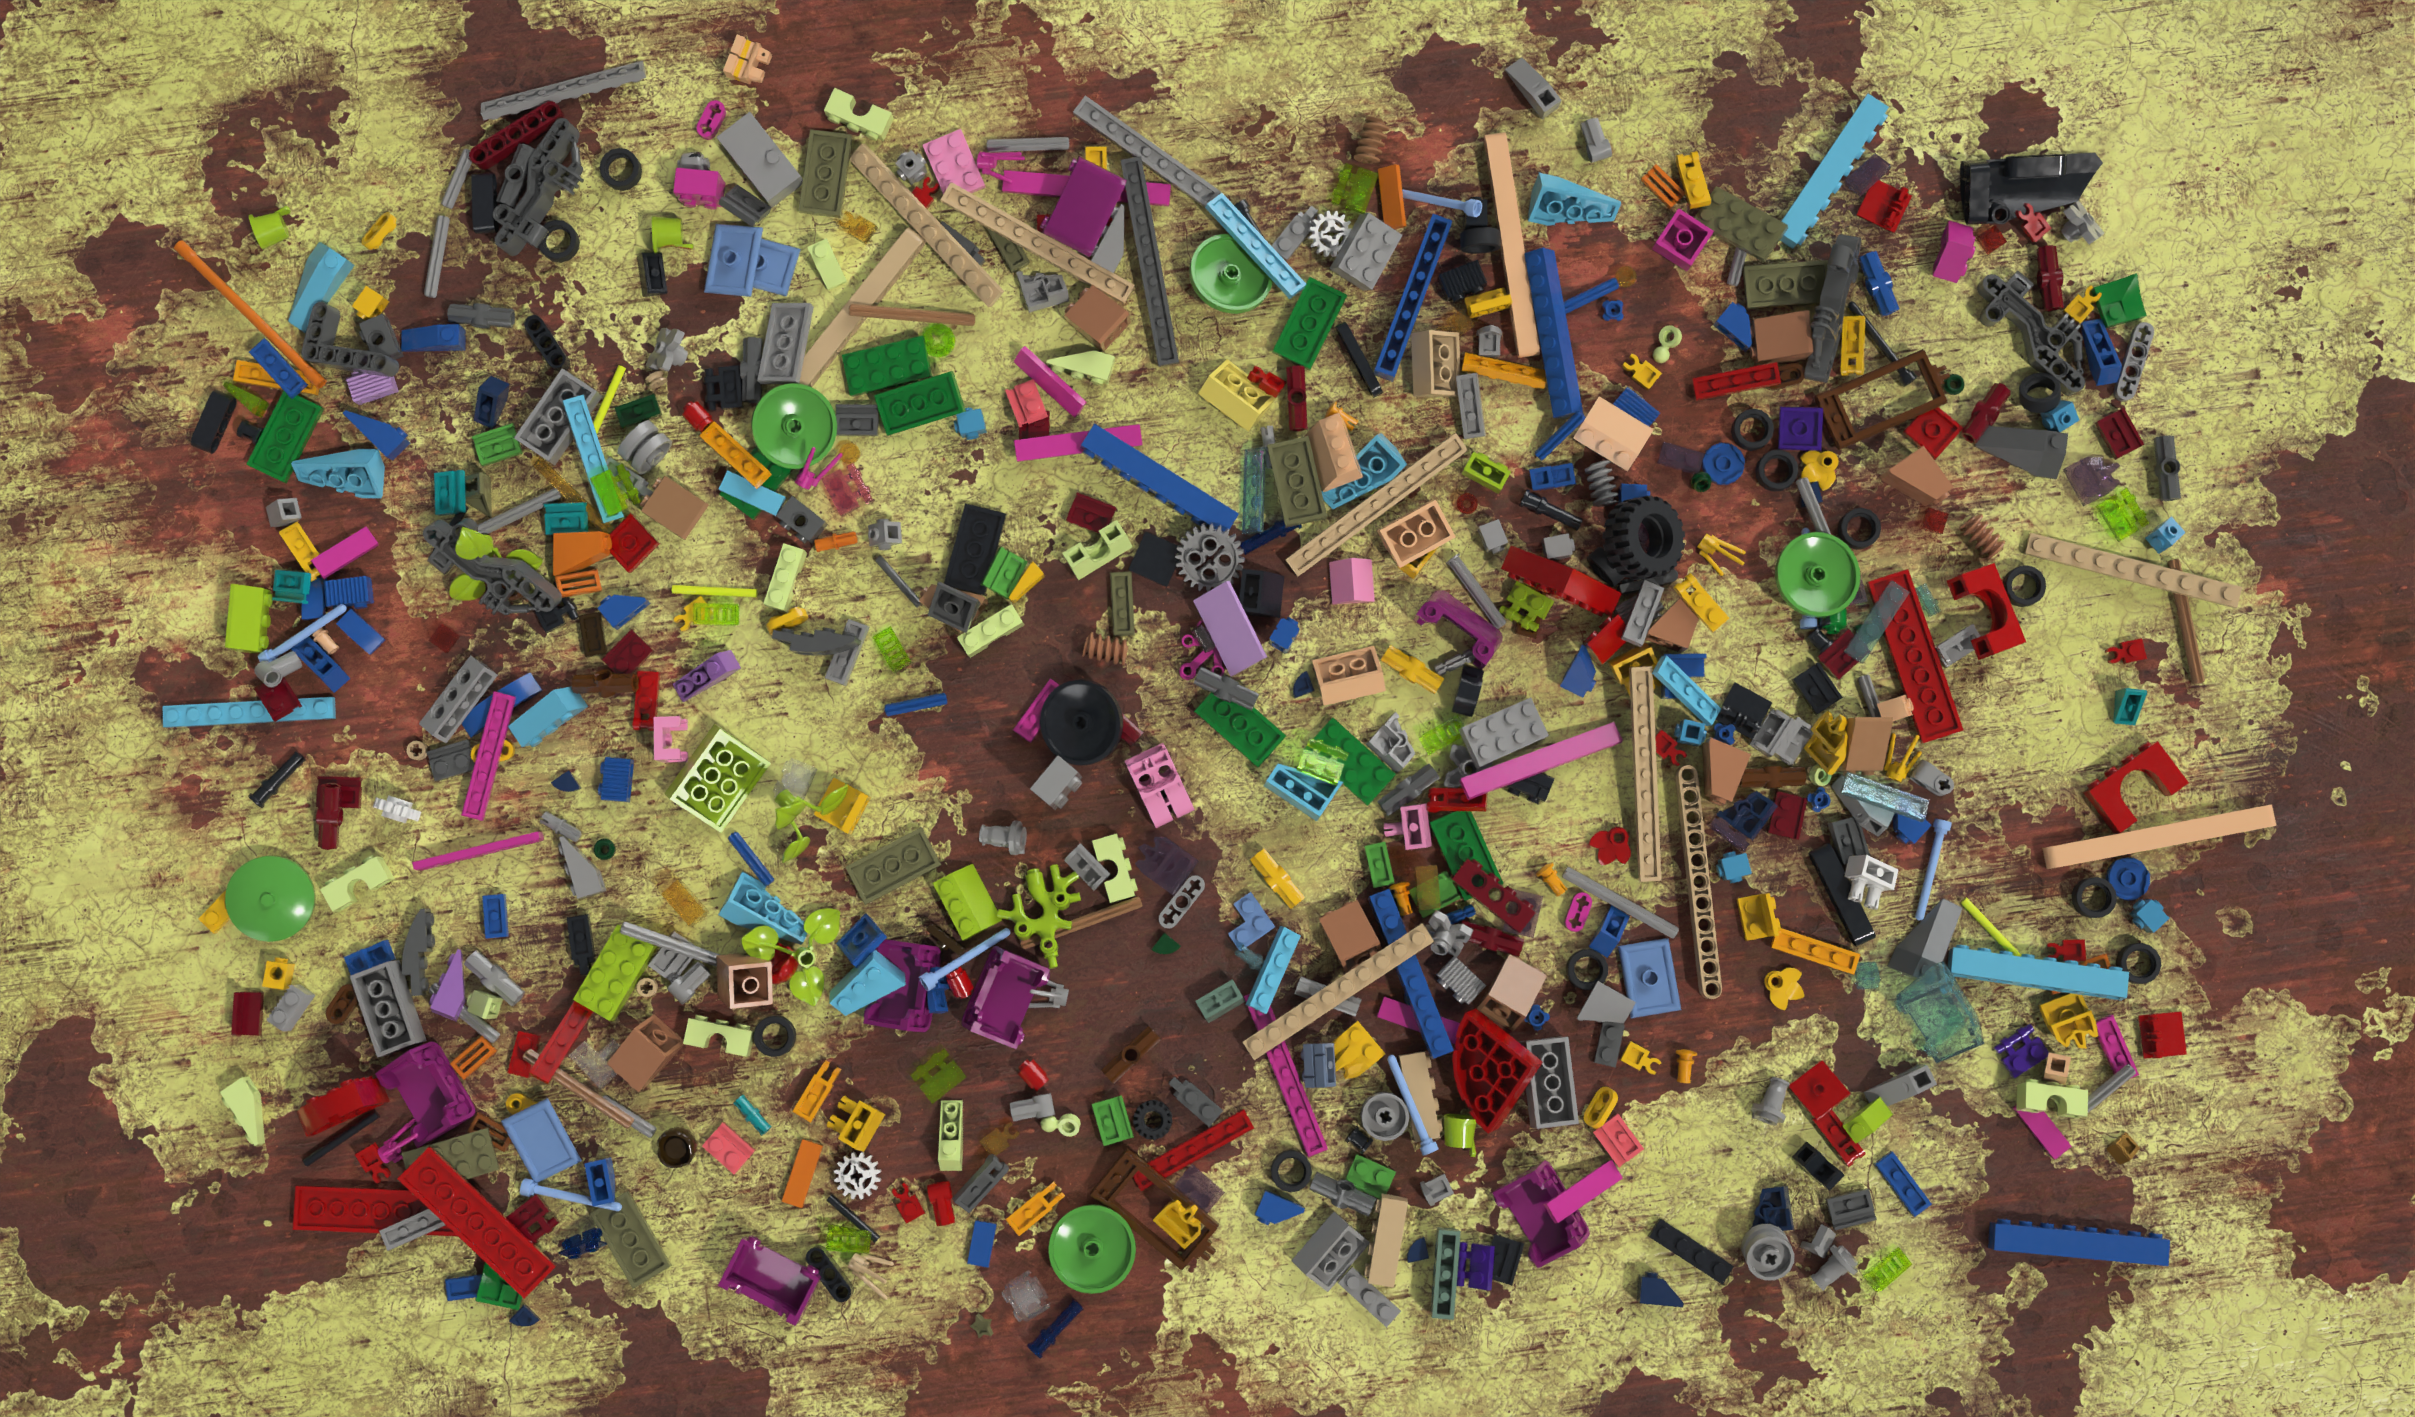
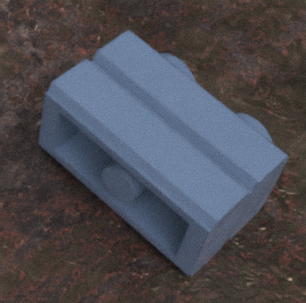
(1318, 1065)

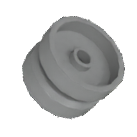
(644, 447)
(1397, 1116)
(1767, 1252)

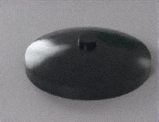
(1081, 722)

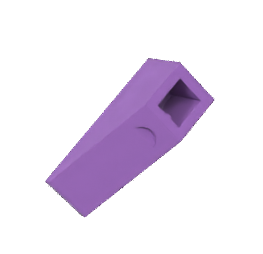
(707, 675)
(451, 994)

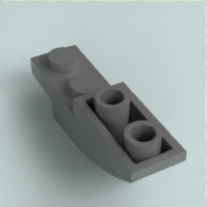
(821, 643)
(417, 942)

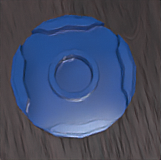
(1723, 463)
(2128, 878)

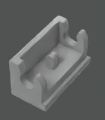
(1957, 646)
(1772, 732)
(1793, 742)
(1087, 867)

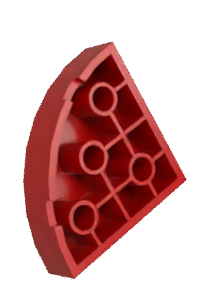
(1561, 581)
(1490, 1069)
(341, 1104)

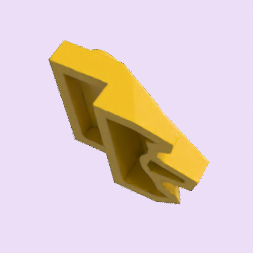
(1828, 742)
(2069, 1019)
(1355, 1051)
(1179, 1222)

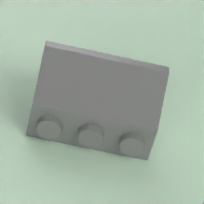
(1330, 1251)

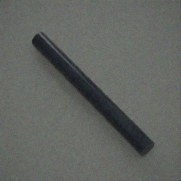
(341, 1138)

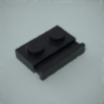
(1817, 688)
(1506, 1258)

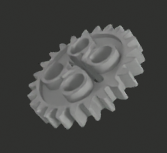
(1196, 544)

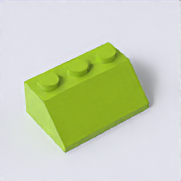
(248, 619)
(967, 901)

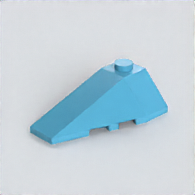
(1563, 201)

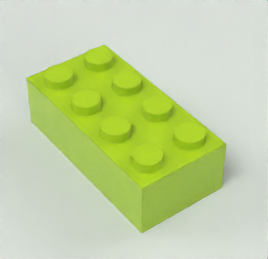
(615, 974)

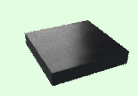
(1155, 559)

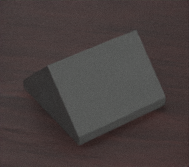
(953, 607)

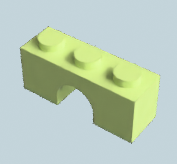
(874, 123)
(1088, 559)
(782, 582)
(989, 630)
(1111, 849)
(340, 892)
(738, 1038)
(2070, 1100)

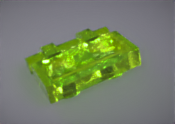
(1361, 189)
(609, 492)
(2117, 516)
(1320, 766)
(941, 1082)

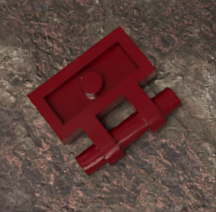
(530, 1213)

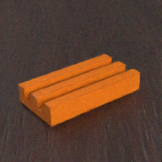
(1668, 180)
(597, 588)
(487, 1045)

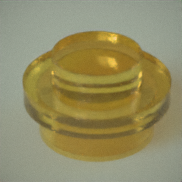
(1625, 276)
(850, 453)

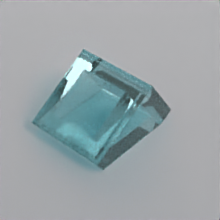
(1867, 975)

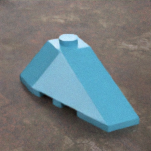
(319, 282)
(1378, 463)
(351, 471)
(753, 906)

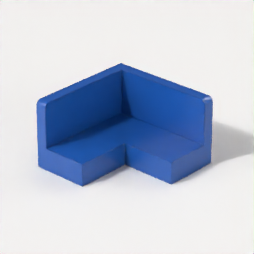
(1690, 664)

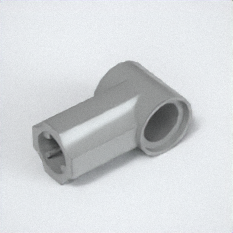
(1597, 146)
(272, 672)
(684, 986)
(1037, 1107)

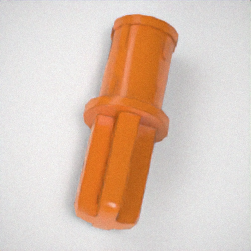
(836, 541)

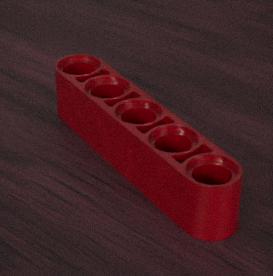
(506, 135)

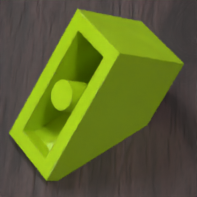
(1867, 1119)

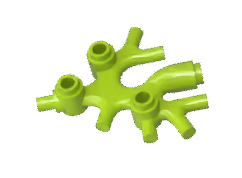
(1049, 921)

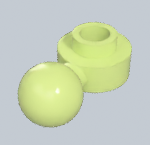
(1661, 354)
(1819, 776)
(1050, 1123)

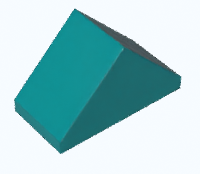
(2128, 705)

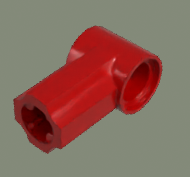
(940, 1196)

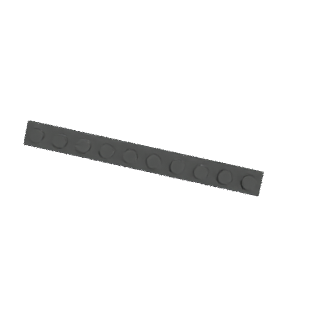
(1149, 261)

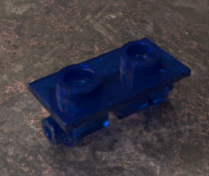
(575, 1246)

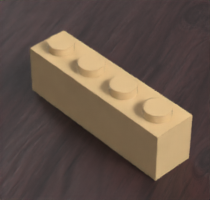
(1415, 1072)
(1387, 1240)

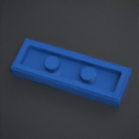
(278, 368)
(1902, 1183)

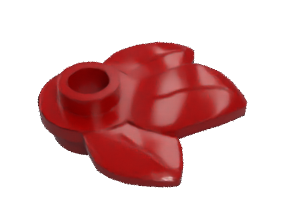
(1609, 848)

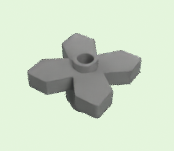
(2080, 224)
(667, 350)
(1461, 759)
(1447, 937)

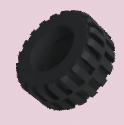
(1623, 539)

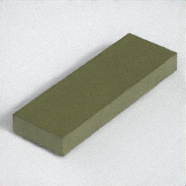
(1012, 253)
(1122, 604)

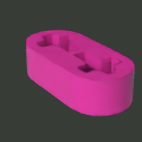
(706, 118)
(1583, 913)

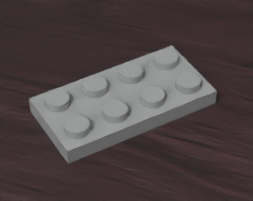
(785, 343)
(1503, 732)

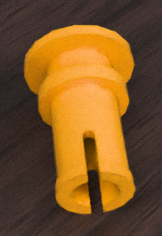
(1346, 417)
(1550, 877)
(1402, 898)
(1685, 1064)

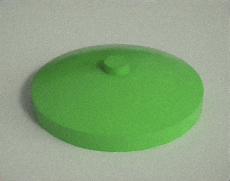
(1227, 276)
(792, 422)
(1817, 574)
(270, 898)
(1092, 1249)

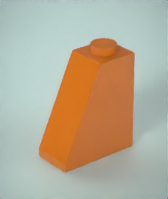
(578, 550)

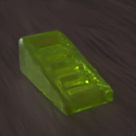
(251, 402)
(734, 618)
(900, 664)
(1427, 742)
(836, 1230)
(1870, 1275)

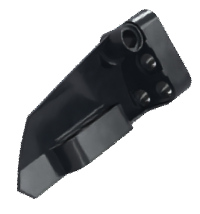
(2017, 180)

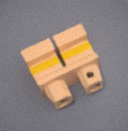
(744, 60)

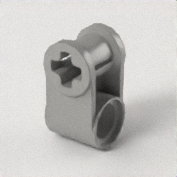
(1929, 777)

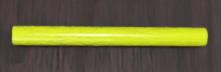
(608, 397)
(717, 591)
(1989, 927)

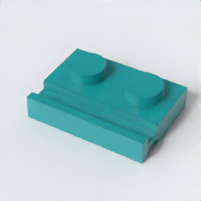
(449, 492)
(566, 518)
(291, 586)

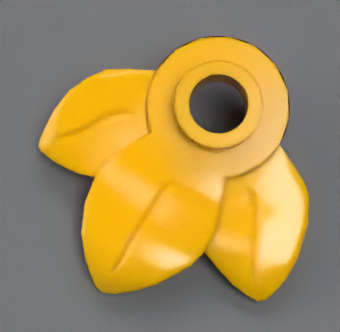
(1816, 469)
(1786, 988)

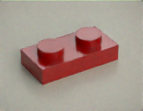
(523, 1042)

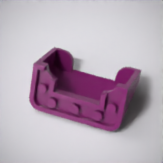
(1084, 206)
(1486, 635)
(1003, 996)
(908, 1005)
(429, 1090)
(1526, 1199)
(771, 1279)

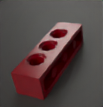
(1481, 894)

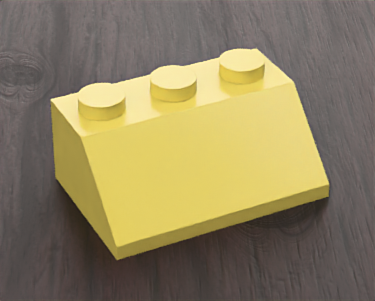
(1236, 395)

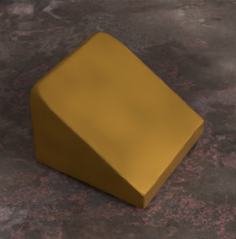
(2123, 1148)

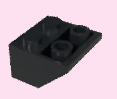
(1261, 593)

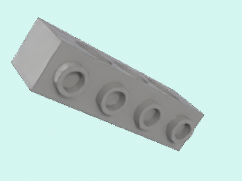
(458, 699)

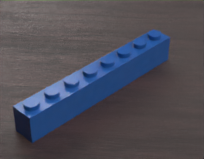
(1412, 297)
(1553, 333)
(1157, 479)
(1411, 977)
(2079, 1243)

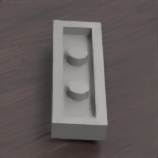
(1470, 406)
(1642, 613)
(844, 662)
(410, 1229)
(1369, 1296)

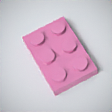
(953, 162)

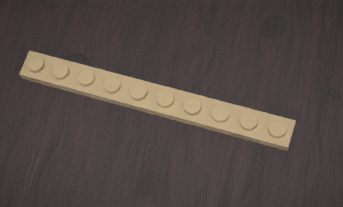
(926, 225)
(1037, 243)
(1376, 504)
(2133, 570)
(1645, 773)
(1338, 991)

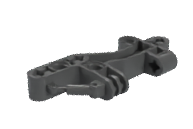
(545, 178)
(1830, 313)
(2033, 328)
(492, 571)

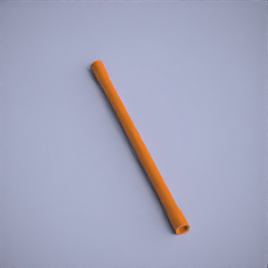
(308, 371)

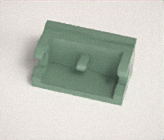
(1220, 1001)

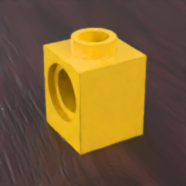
(369, 304)
(270, 979)

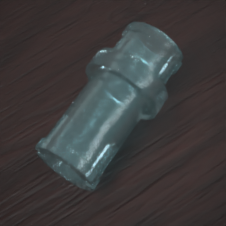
(1927, 600)
(1251, 958)

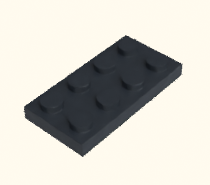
(974, 548)

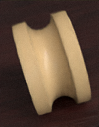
(656, 379)
(422, 745)
(643, 982)

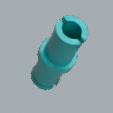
(752, 1115)

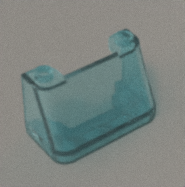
(1941, 1013)

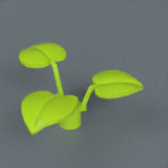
(473, 545)
(792, 807)
(808, 983)

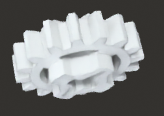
(1329, 225)
(397, 809)
(848, 1177)

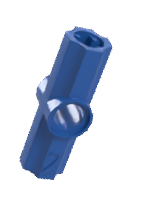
(1878, 283)

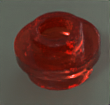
(1467, 497)

